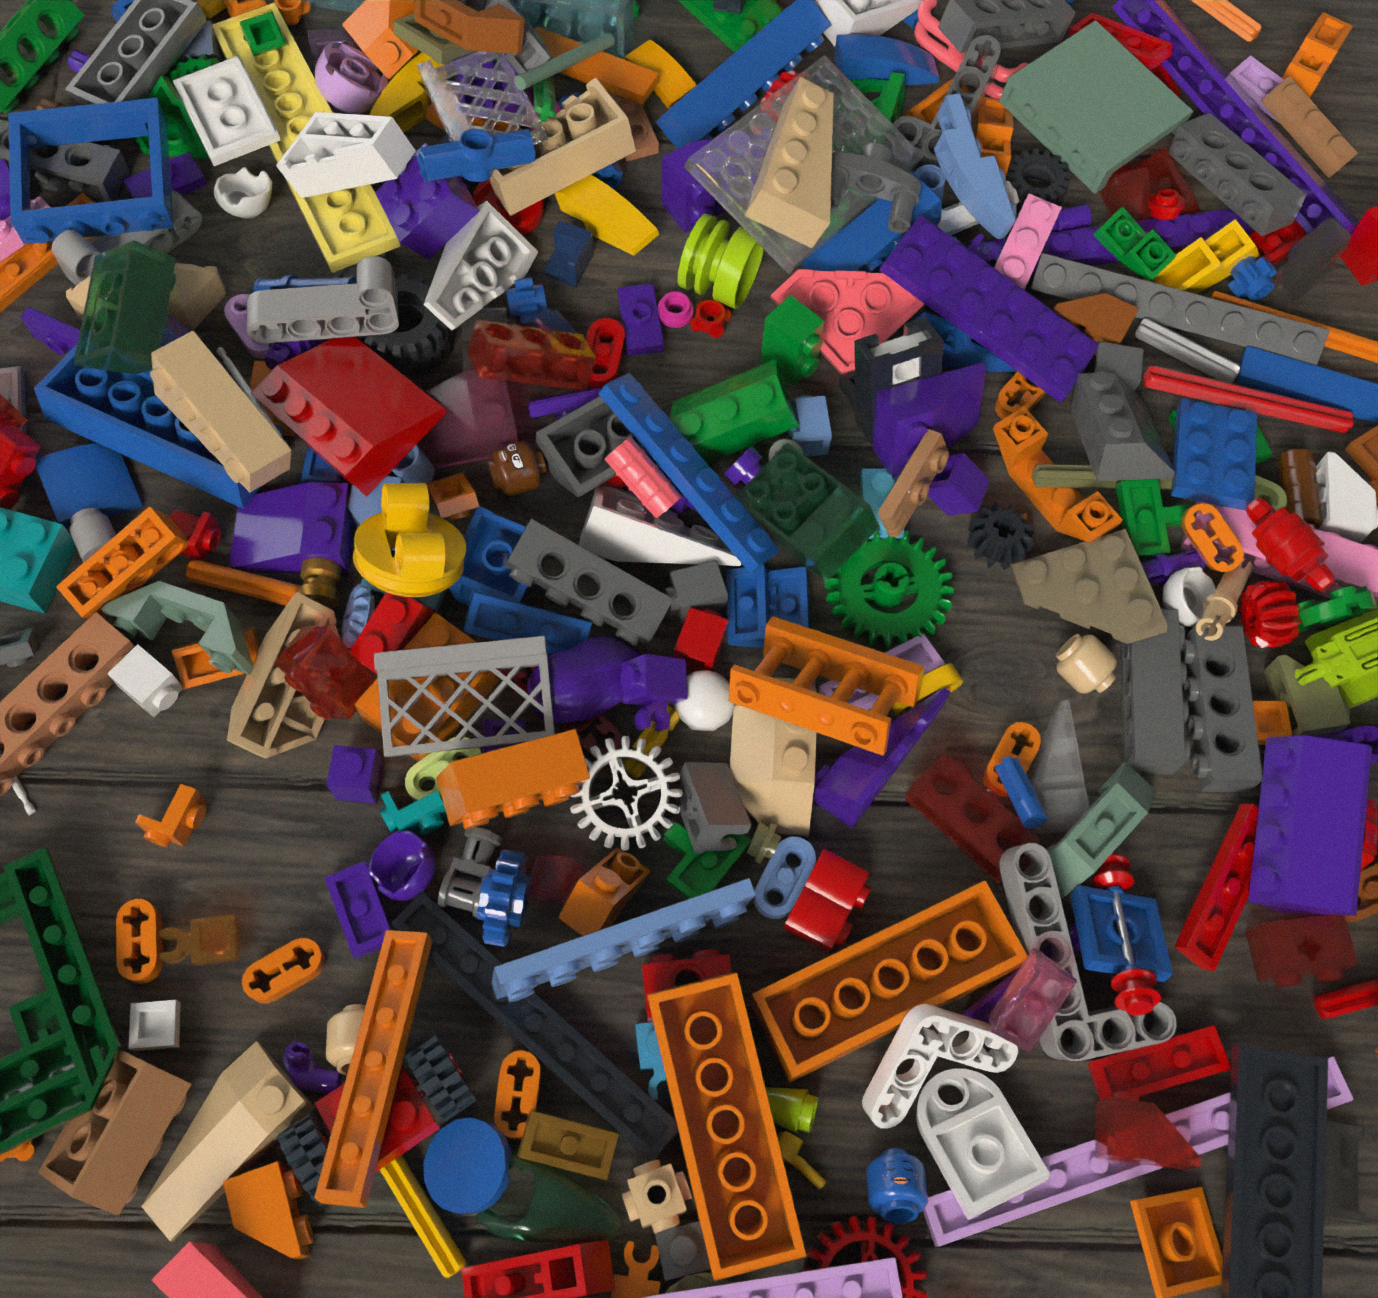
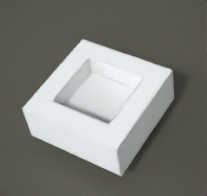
(154, 1025)

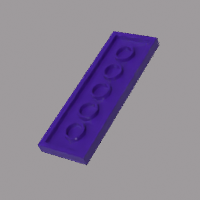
(989, 308)

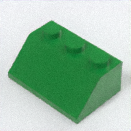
(735, 412)

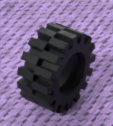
(1041, 168)

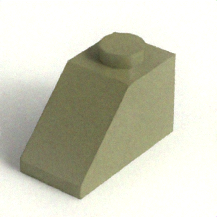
(1312, 707)

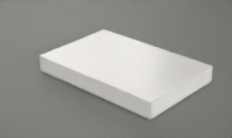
(226, 110)

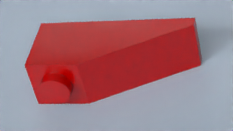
(546, 1274)

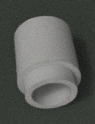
(90, 531)

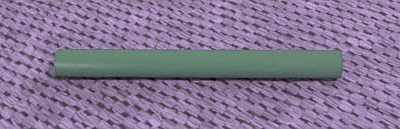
(564, 61)

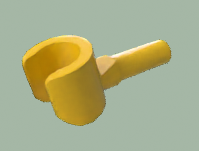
(789, 1148)

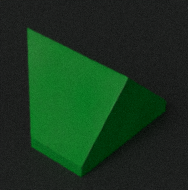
(181, 131)

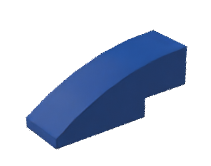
(878, 56)
(961, 349)

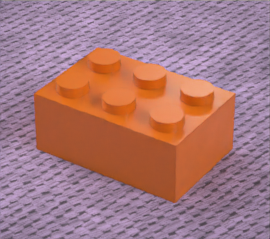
(434, 633)
(513, 779)

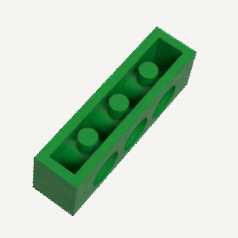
(24, 29)

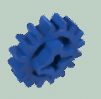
(504, 898)

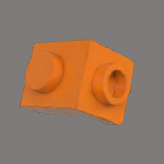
(182, 816)

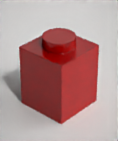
(701, 639)

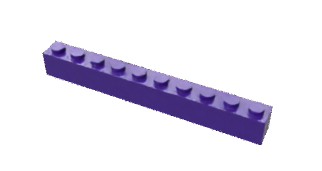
(1221, 96)

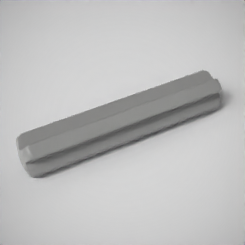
(1187, 351)

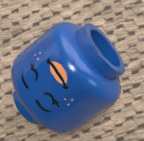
(897, 1186)

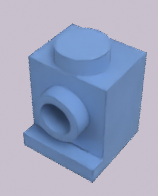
(814, 425)

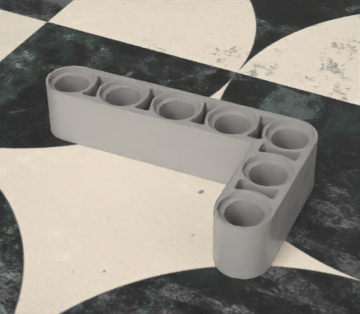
(1052, 926)

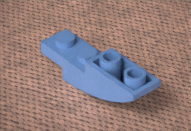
(973, 179)

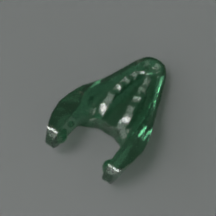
(557, 1212)

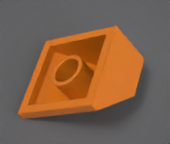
(374, 33)

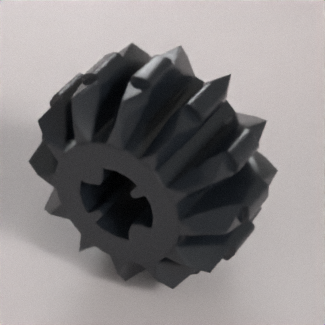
(1007, 549)

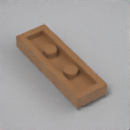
(1309, 127)

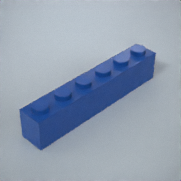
(743, 73)

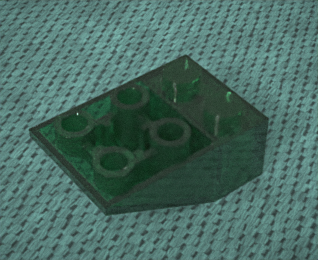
(808, 512)

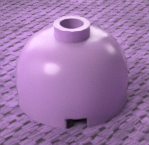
(348, 79)

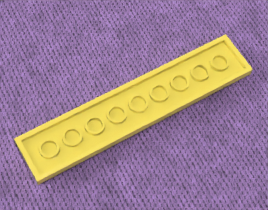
(343, 222)

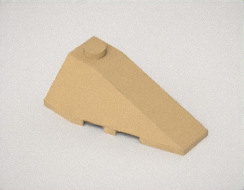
(226, 1138)

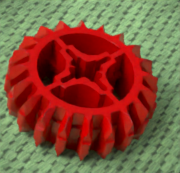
(870, 1240)

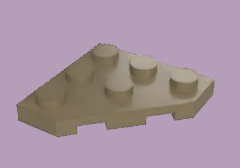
(1094, 587)

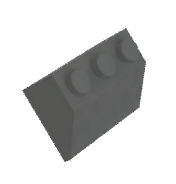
(1117, 430)
(579, 444)

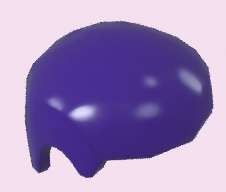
(402, 865)

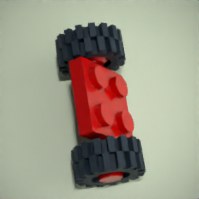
(409, 1116)

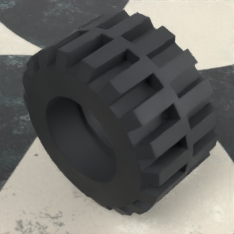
(417, 348)

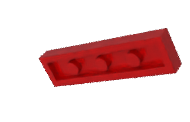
(1222, 894)

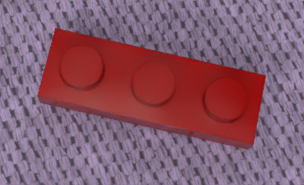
(1145, 47)
(1161, 1064)

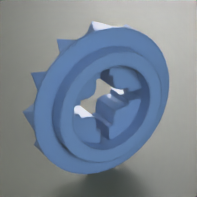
(357, 614)

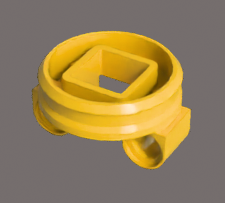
(426, 547)

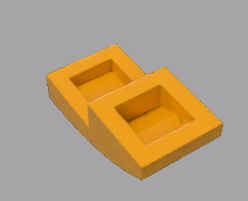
(673, 79)

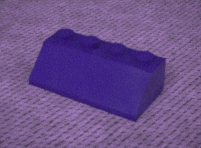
(1310, 826)

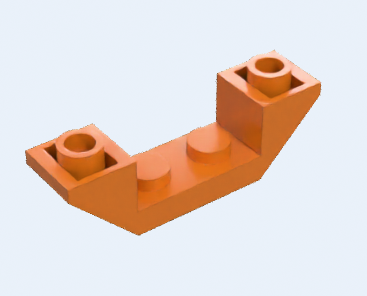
(1021, 446)

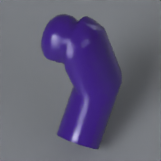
(305, 1071)

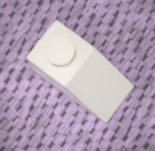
(1346, 500)

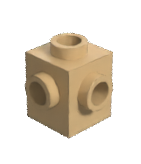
(661, 1215)

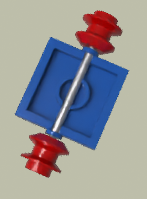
(1122, 936)

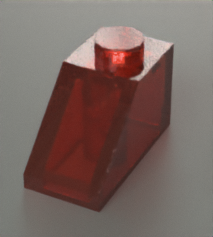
(1139, 1134)

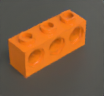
(124, 562)

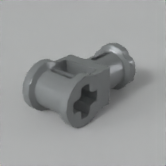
(464, 879)

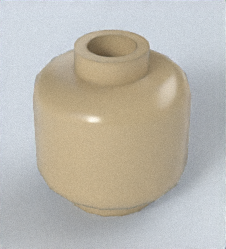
(1086, 664)
(342, 1036)

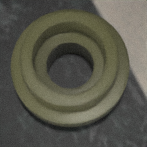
(764, 842)

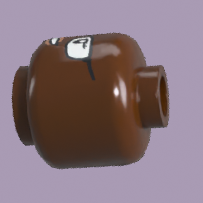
(516, 468)

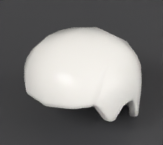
(243, 193)
(1187, 592)
(706, 701)

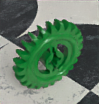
(888, 590)

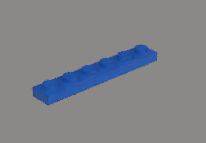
(689, 472)

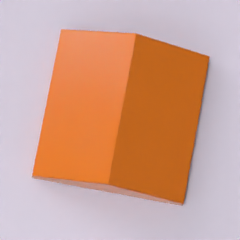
(1178, 1242)

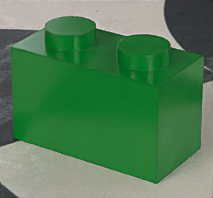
(793, 339)

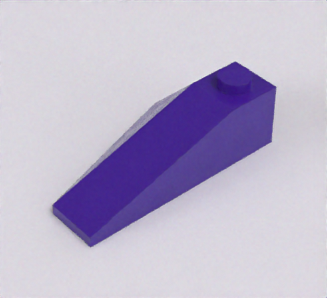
(860, 775)

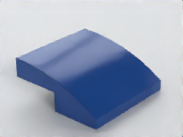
(87, 479)
(764, 594)

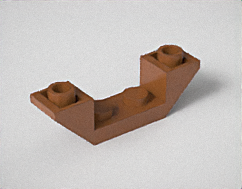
(485, 31)

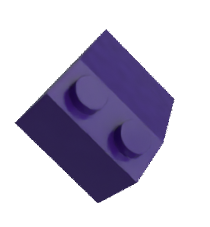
(938, 403)
(293, 525)

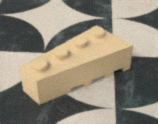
(580, 141)

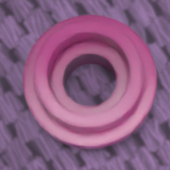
(678, 302)

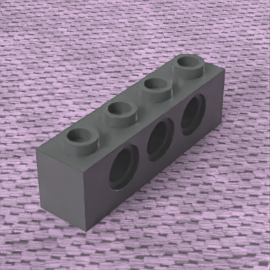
(1009, 21)
(74, 168)
(1236, 174)
(646, 602)
(1236, 728)

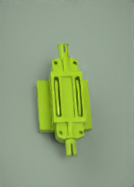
(1346, 658)

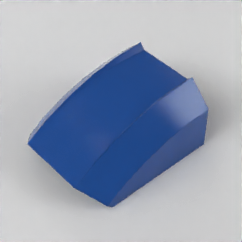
(488, 547)

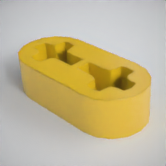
(932, 682)

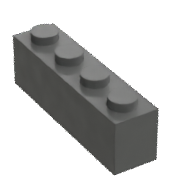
(1153, 701)

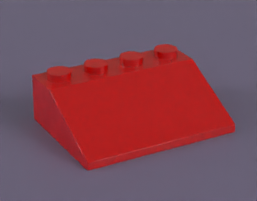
(349, 409)

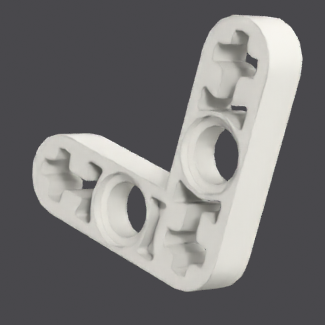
(924, 1047)

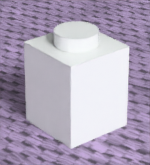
(146, 681)

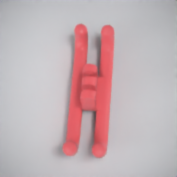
(952, 57)

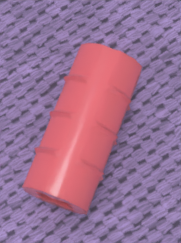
(643, 477)

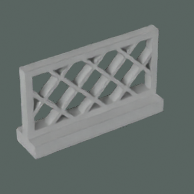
(455, 660)

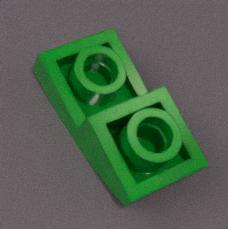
(1134, 247)

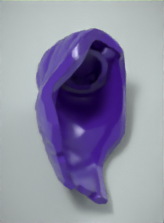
(584, 678)

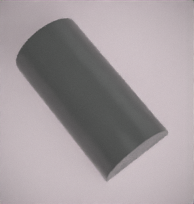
(137, 51)

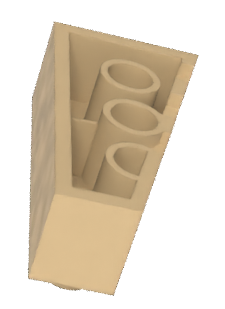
(796, 172)
(218, 412)

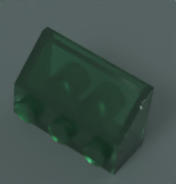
(125, 309)

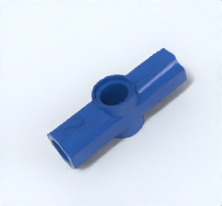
(476, 155)

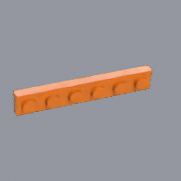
(374, 1070)

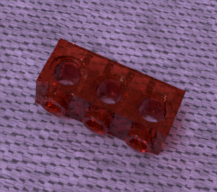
(530, 355)
(949, 815)

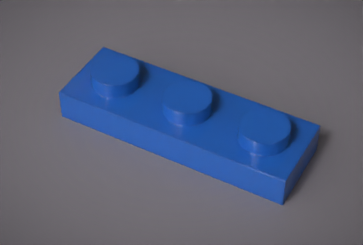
(508, 619)

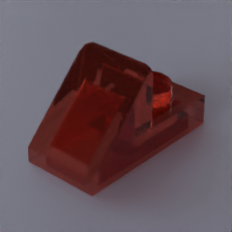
(1128, 190)

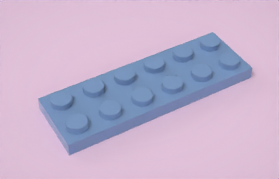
(636, 935)

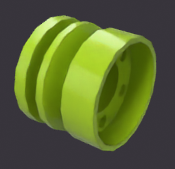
(716, 259)

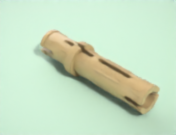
(1221, 605)

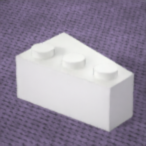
(345, 153)

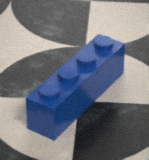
(867, 239)

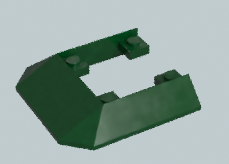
(61, 1030)

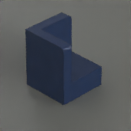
(571, 254)

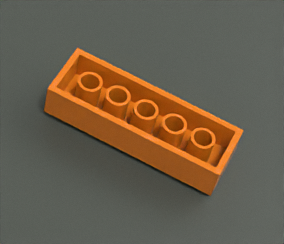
(879, 980)
(725, 1126)

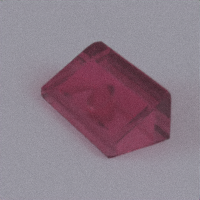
(1031, 1001)

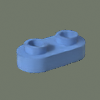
(784, 879)

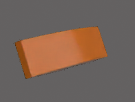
(1317, 52)
(994, 130)

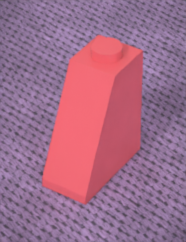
(203, 1272)

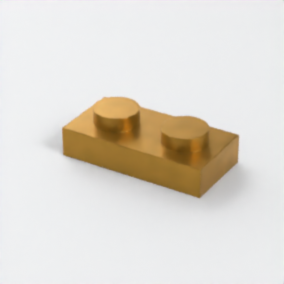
(567, 1145)

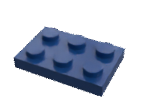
(1214, 454)

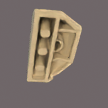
(190, 301)
(268, 711)
(774, 769)

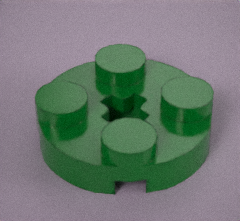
(1344, 605)

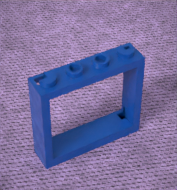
(82, 125)

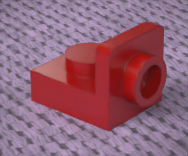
(201, 531)

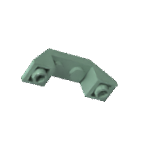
(147, 609)
(1104, 826)

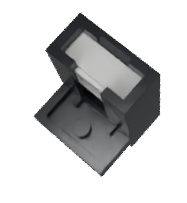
(890, 365)

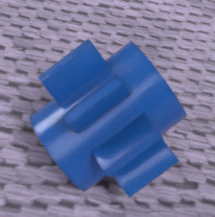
(1252, 278)
(526, 300)

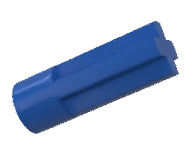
(1021, 793)

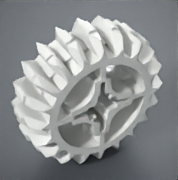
(661, 782)

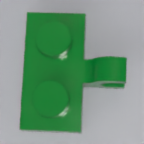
(1146, 517)
(700, 872)

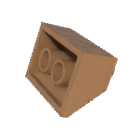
(110, 1146)

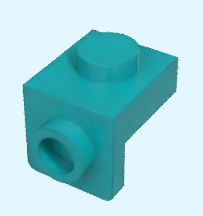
(419, 817)

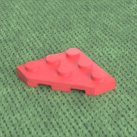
(852, 308)

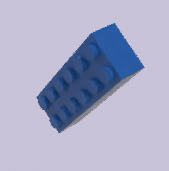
(130, 419)

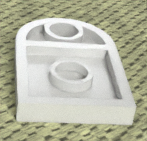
(977, 1142)

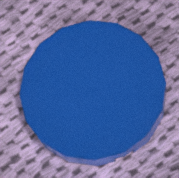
(467, 1166)

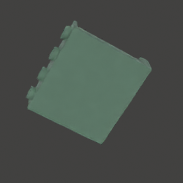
(1093, 104)

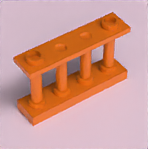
(834, 659)

